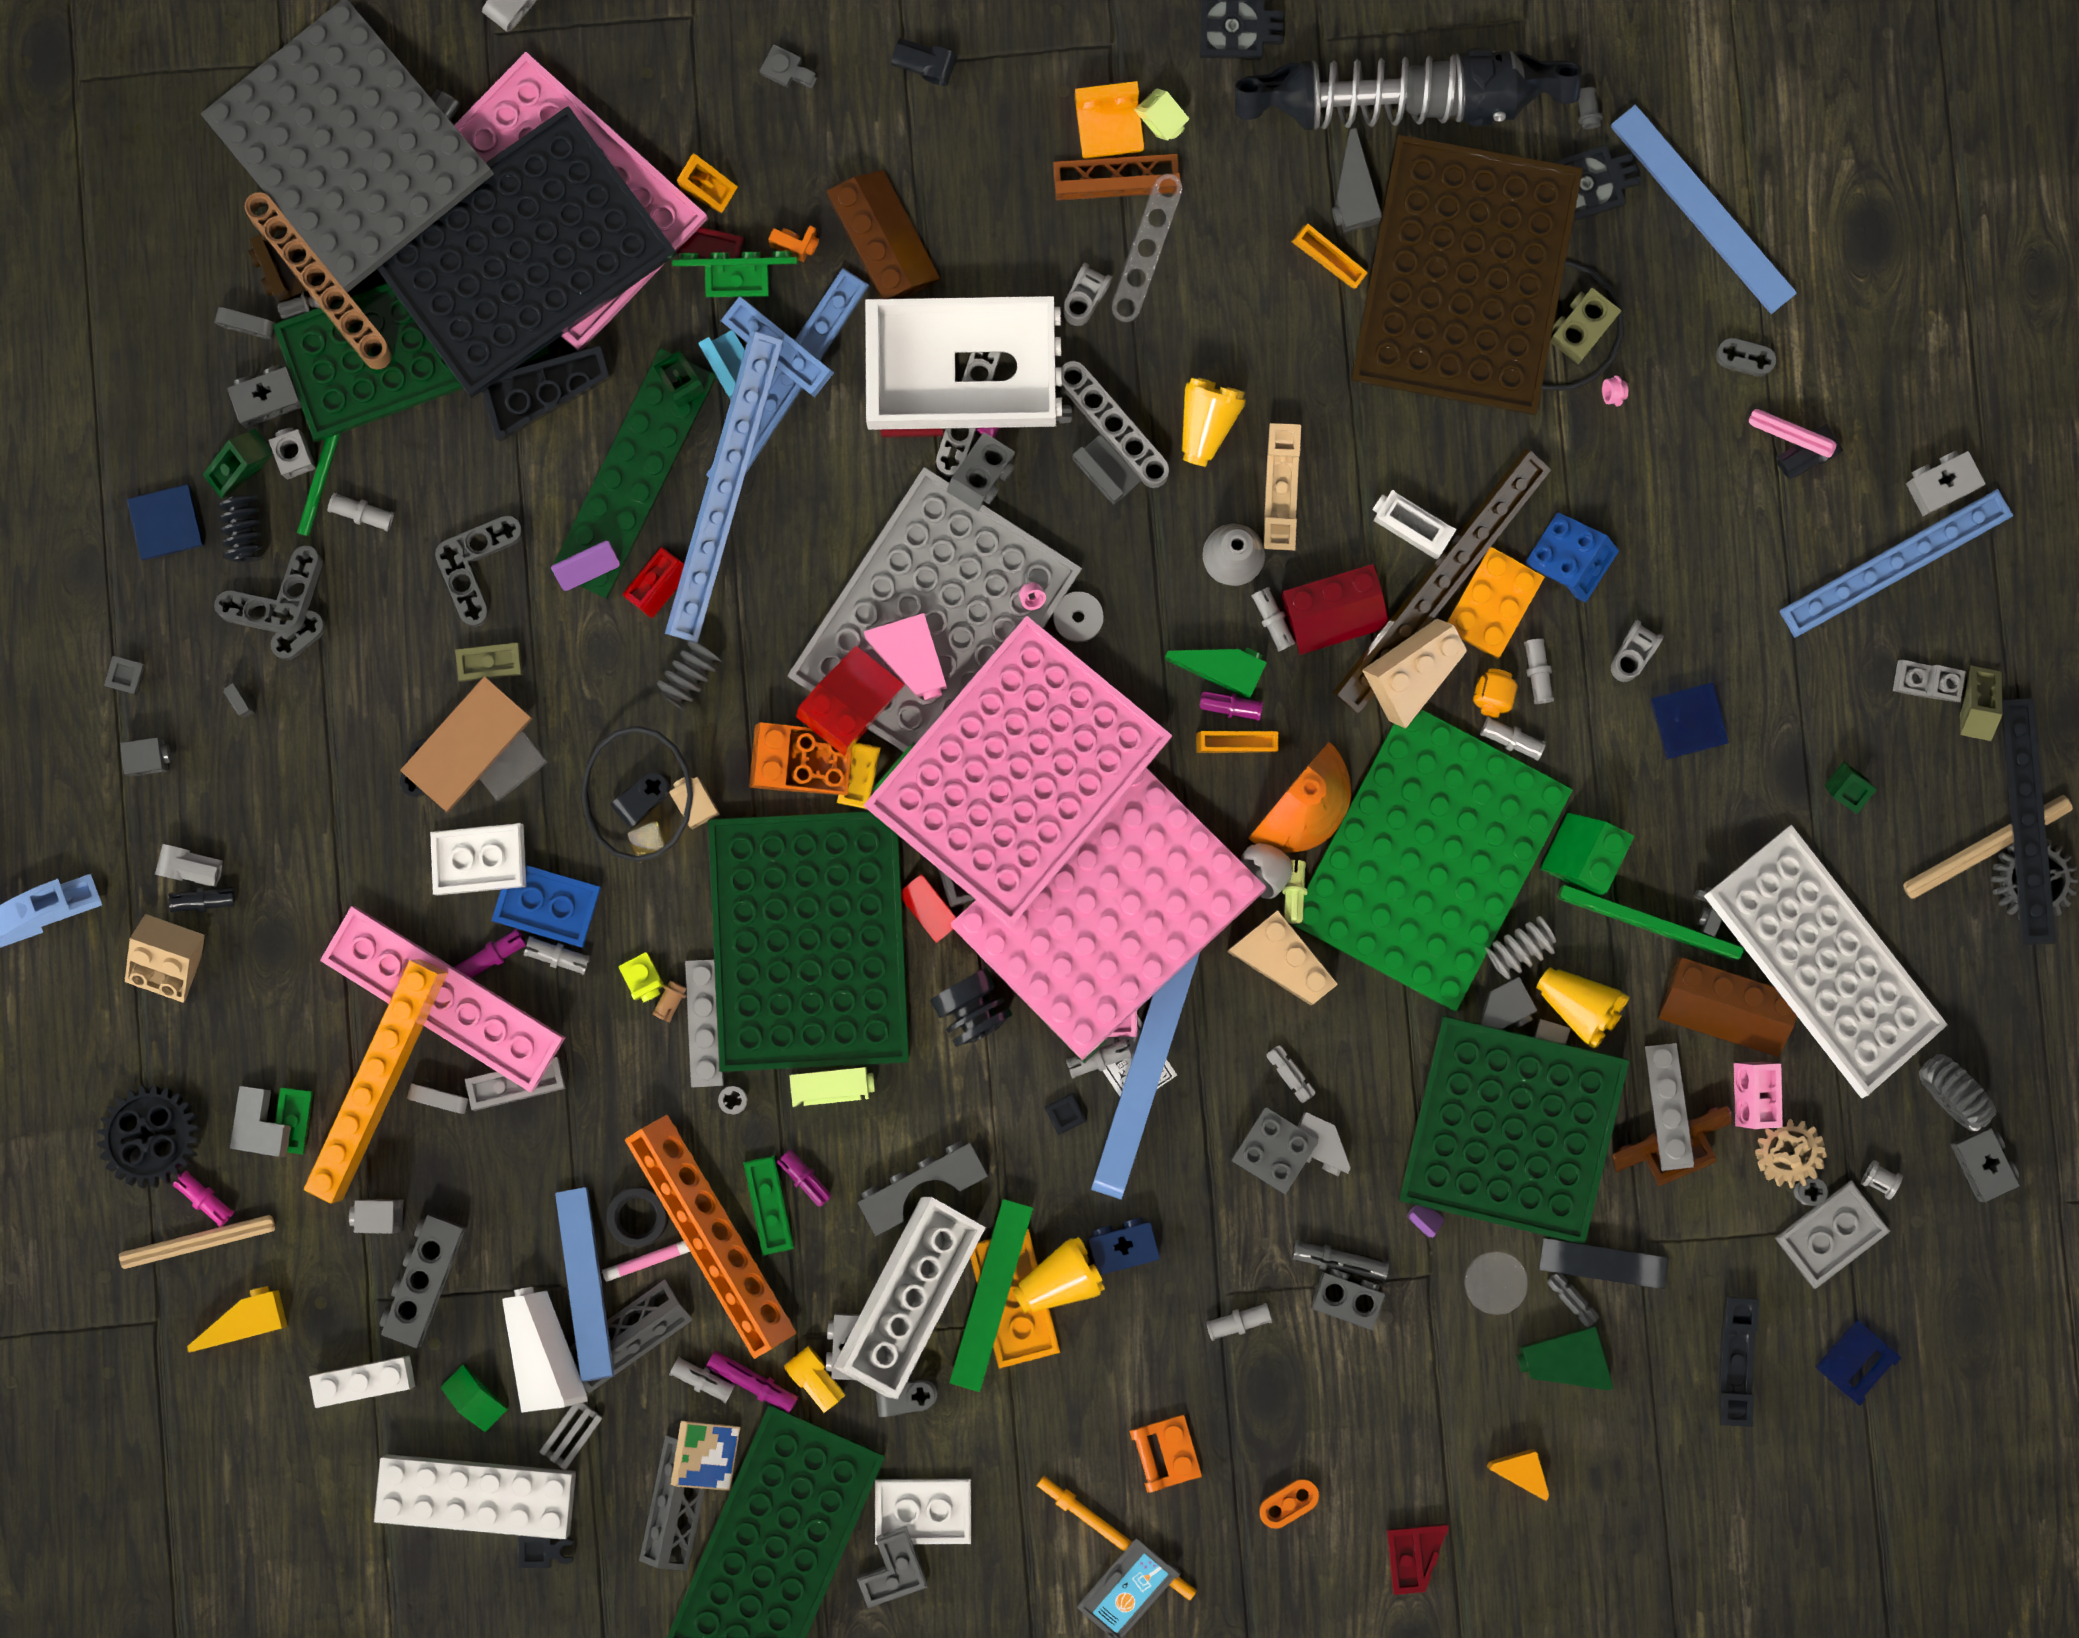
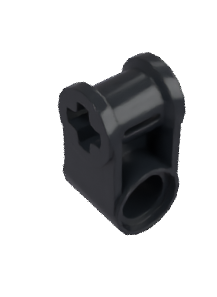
(636, 801)

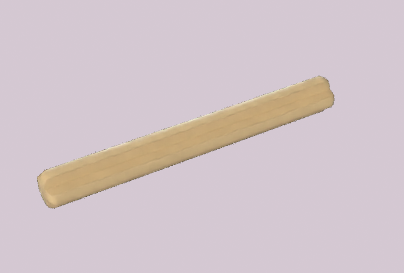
(197, 1241)

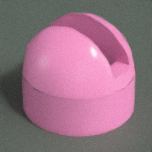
(1033, 603)

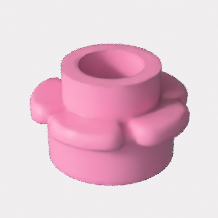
(1614, 390)

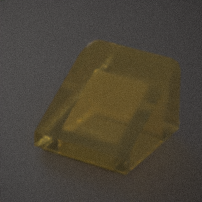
(646, 839)

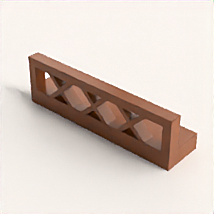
(1116, 184)

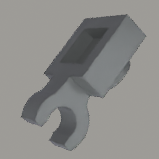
(784, 67)

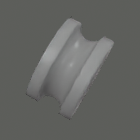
(729, 1091)

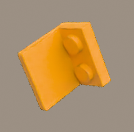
(1109, 120)

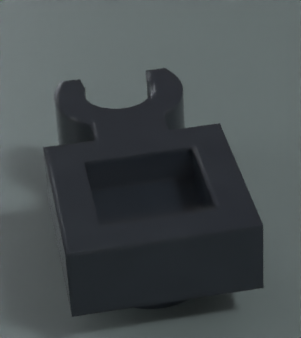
(539, 1552)

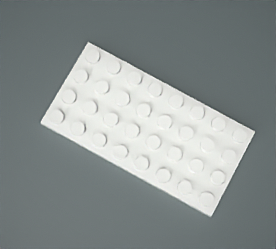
(1826, 961)

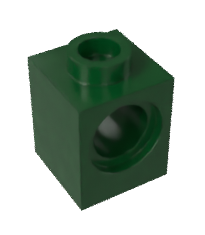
(1850, 787)

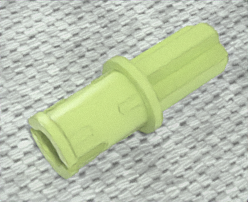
(1294, 894)

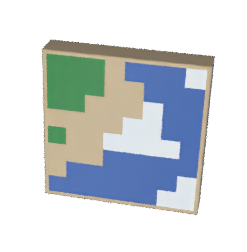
(705, 1455)

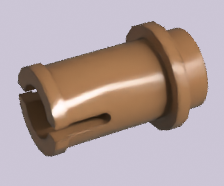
(669, 1000)

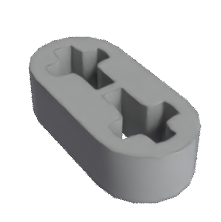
(437, 1098)

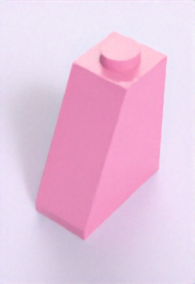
(910, 654)

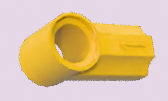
(810, 1373)

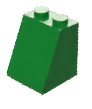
(1587, 853)

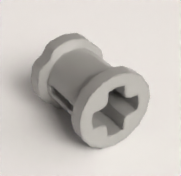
(1882, 1179)

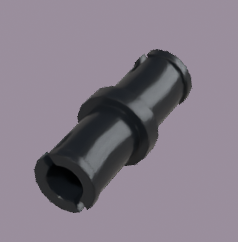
(201, 899)

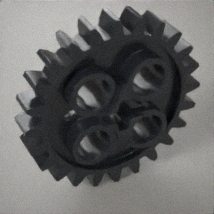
(146, 1109)

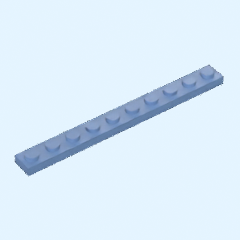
(724, 486)

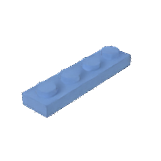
(792, 359)

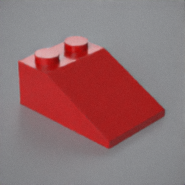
(849, 700)

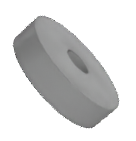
(1084, 630)

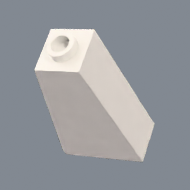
(540, 1353)

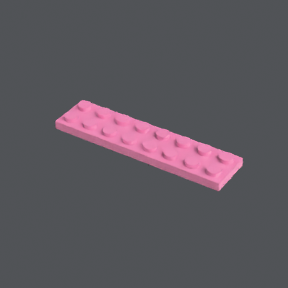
(463, 1010)

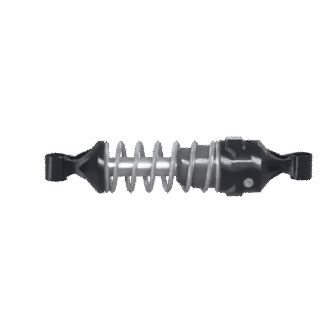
(1470, 86)

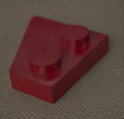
(1413, 1556)

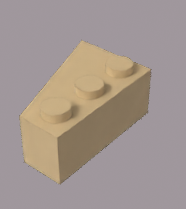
(1414, 670)
(1285, 959)

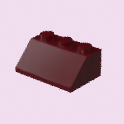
(1335, 609)

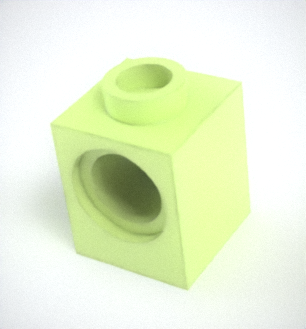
(1162, 115)

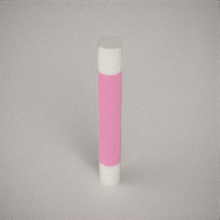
(645, 1261)

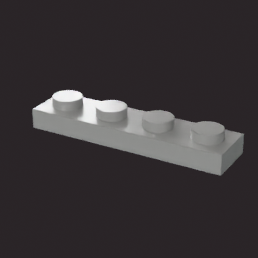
(702, 1024)
(1669, 1107)

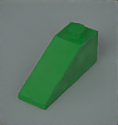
(1225, 667)

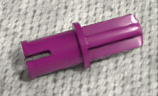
(1231, 705)
(804, 1178)

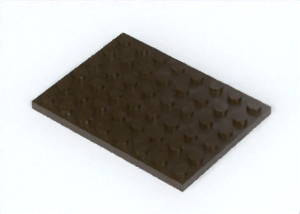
(1467, 274)

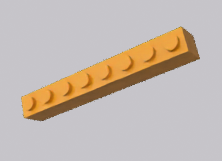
(375, 1080)

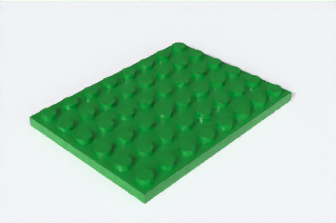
(1431, 857)

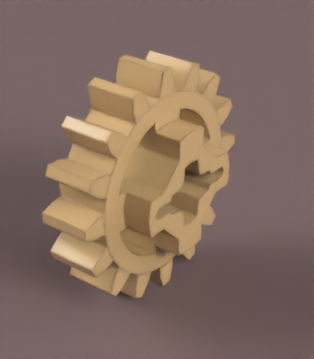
(1791, 1168)

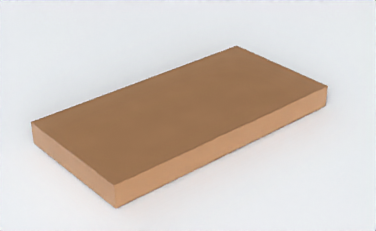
(466, 744)

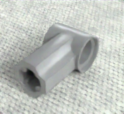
(181, 864)

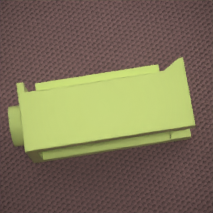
(831, 1086)

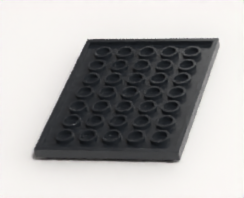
(526, 254)

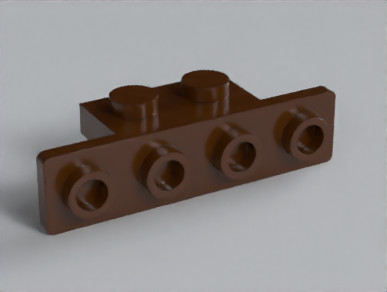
(1701, 1149)

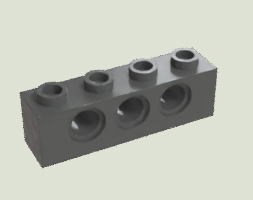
(449, 1238)

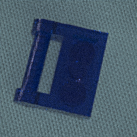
(1849, 1355)

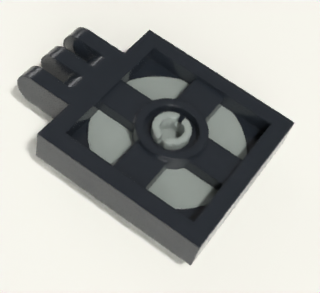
(1237, 29)
(1600, 180)

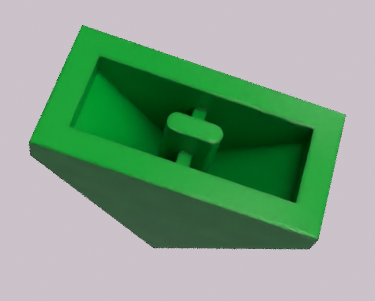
(473, 1399)

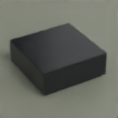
(1065, 1114)

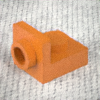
(789, 241)

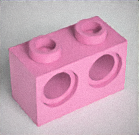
(1758, 1095)

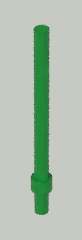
(317, 485)

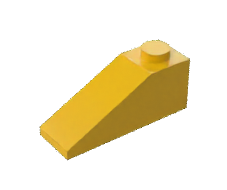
(247, 1318)

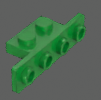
(736, 276)

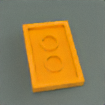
(1494, 602)

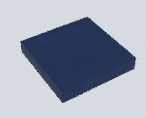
(165, 522)

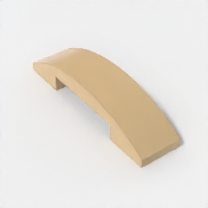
(1281, 486)

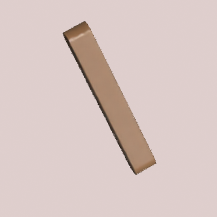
(312, 267)

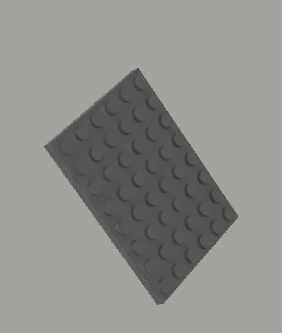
(346, 144)

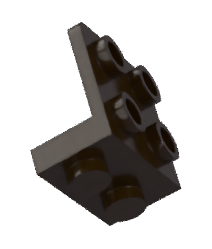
(278, 277)

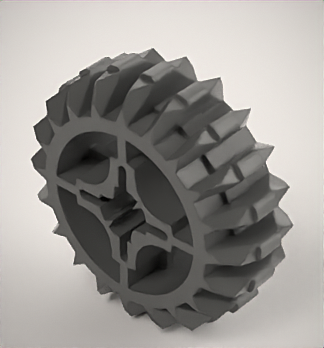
(2060, 872)
(1957, 1092)

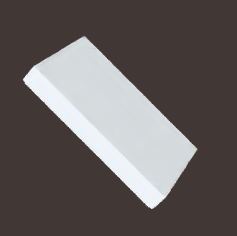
(478, 859)
(930, 1508)

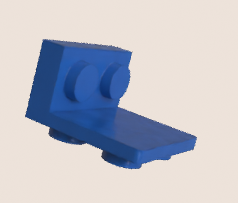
(1573, 555)

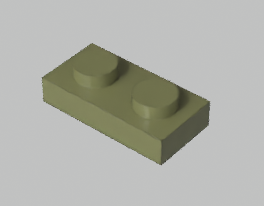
(488, 661)

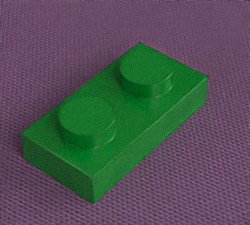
(295, 1111)

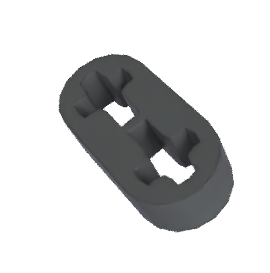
(244, 323)
(1748, 350)
(302, 642)

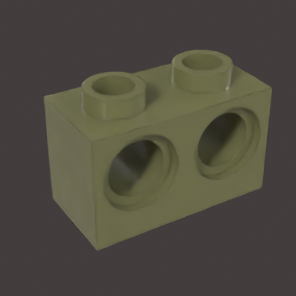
(1588, 328)

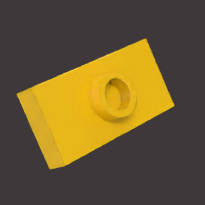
(862, 775)

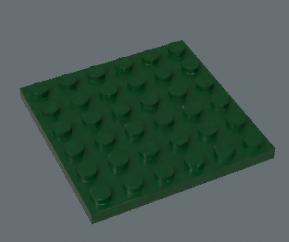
(1513, 1130)

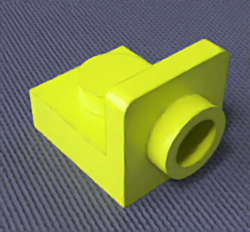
(642, 977)

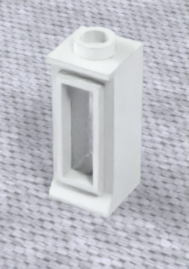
(1413, 524)

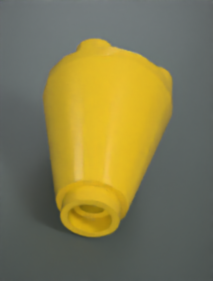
(1207, 418)
(1583, 1003)
(1060, 1279)

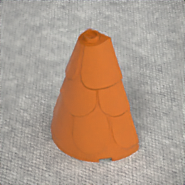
(1311, 806)

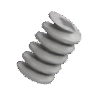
(1522, 948)

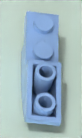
(44, 905)

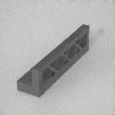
(652, 1328)
(666, 1507)

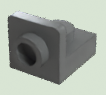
(1708, 918)

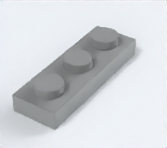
(496, 1089)

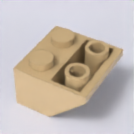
(163, 957)

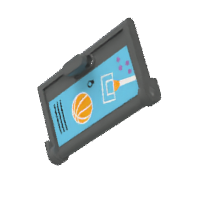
(1124, 1597)

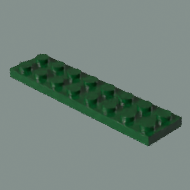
(634, 472)

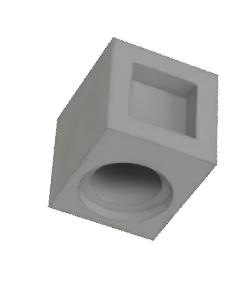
(301, 462)

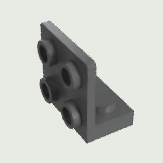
(1275, 1150)

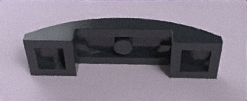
(1603, 1263)
(1737, 1361)

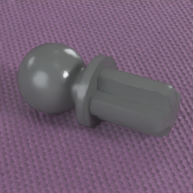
(297, 306)

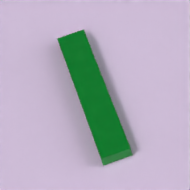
(1650, 923)
(991, 1295)

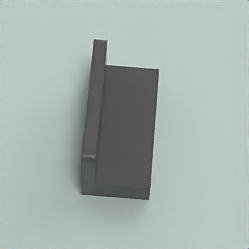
(1106, 469)

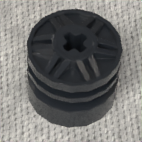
(971, 1007)

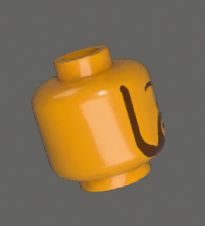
(1495, 692)

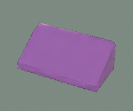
(585, 565)

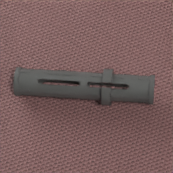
(1340, 1260)

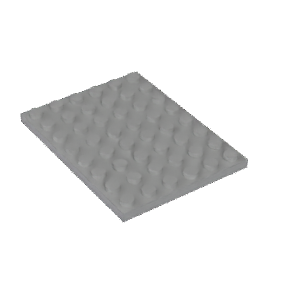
(956, 570)

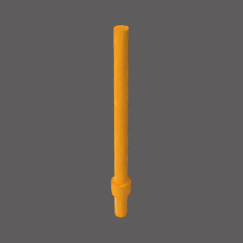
(1066, 1500)

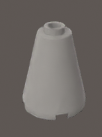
(1231, 565)

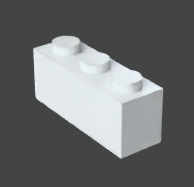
(362, 1381)

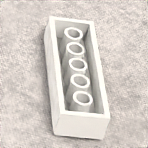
(909, 1297)
(475, 1496)

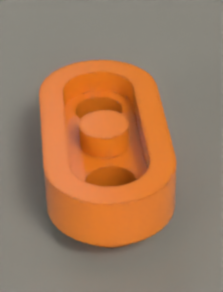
(1290, 1506)

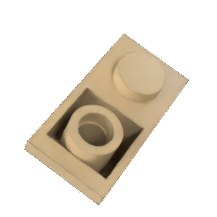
(702, 804)

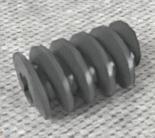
(687, 674)

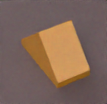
(706, 184)
(1522, 1470)

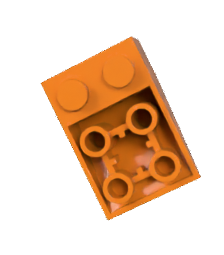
(797, 761)

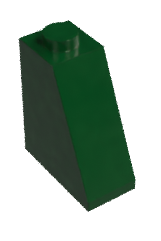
(1567, 1359)

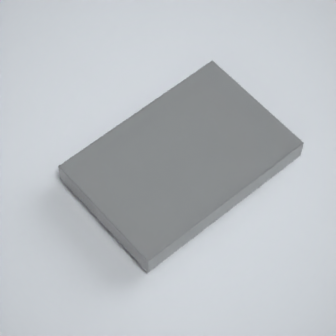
(1832, 1234)

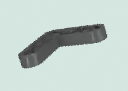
(466, 556)
(284, 604)

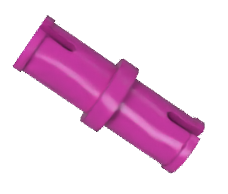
(203, 1198)

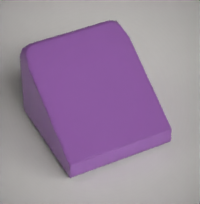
(1426, 1219)

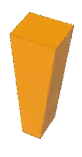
(1329, 256)
(1236, 741)

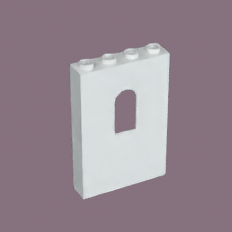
(913, 362)

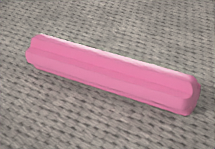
(1792, 433)

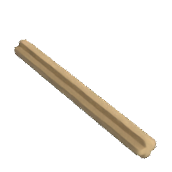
(1977, 852)

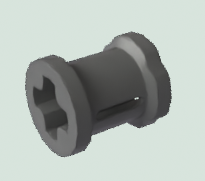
(1816, 1199)

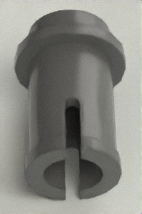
(1588, 108)

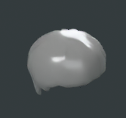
(1269, 866)

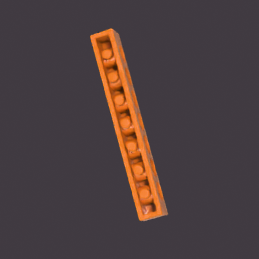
(710, 1236)

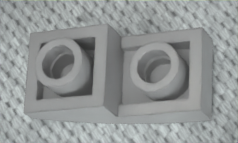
(1929, 681)

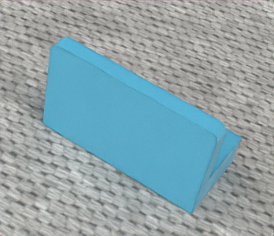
(725, 358)

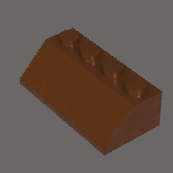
(882, 235)
(1727, 1007)

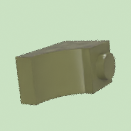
(1981, 703)

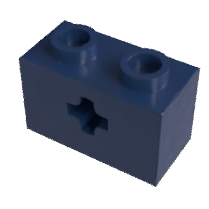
(1111, 1260)

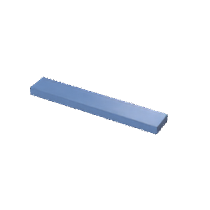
(584, 1284)

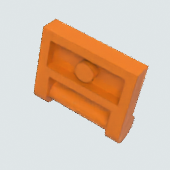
(1176, 1451)

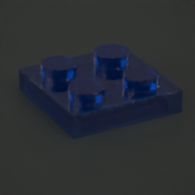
(1689, 721)

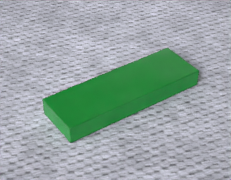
(768, 1205)

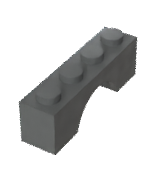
(886, 1206)

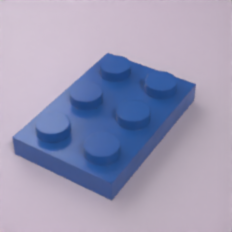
(549, 906)

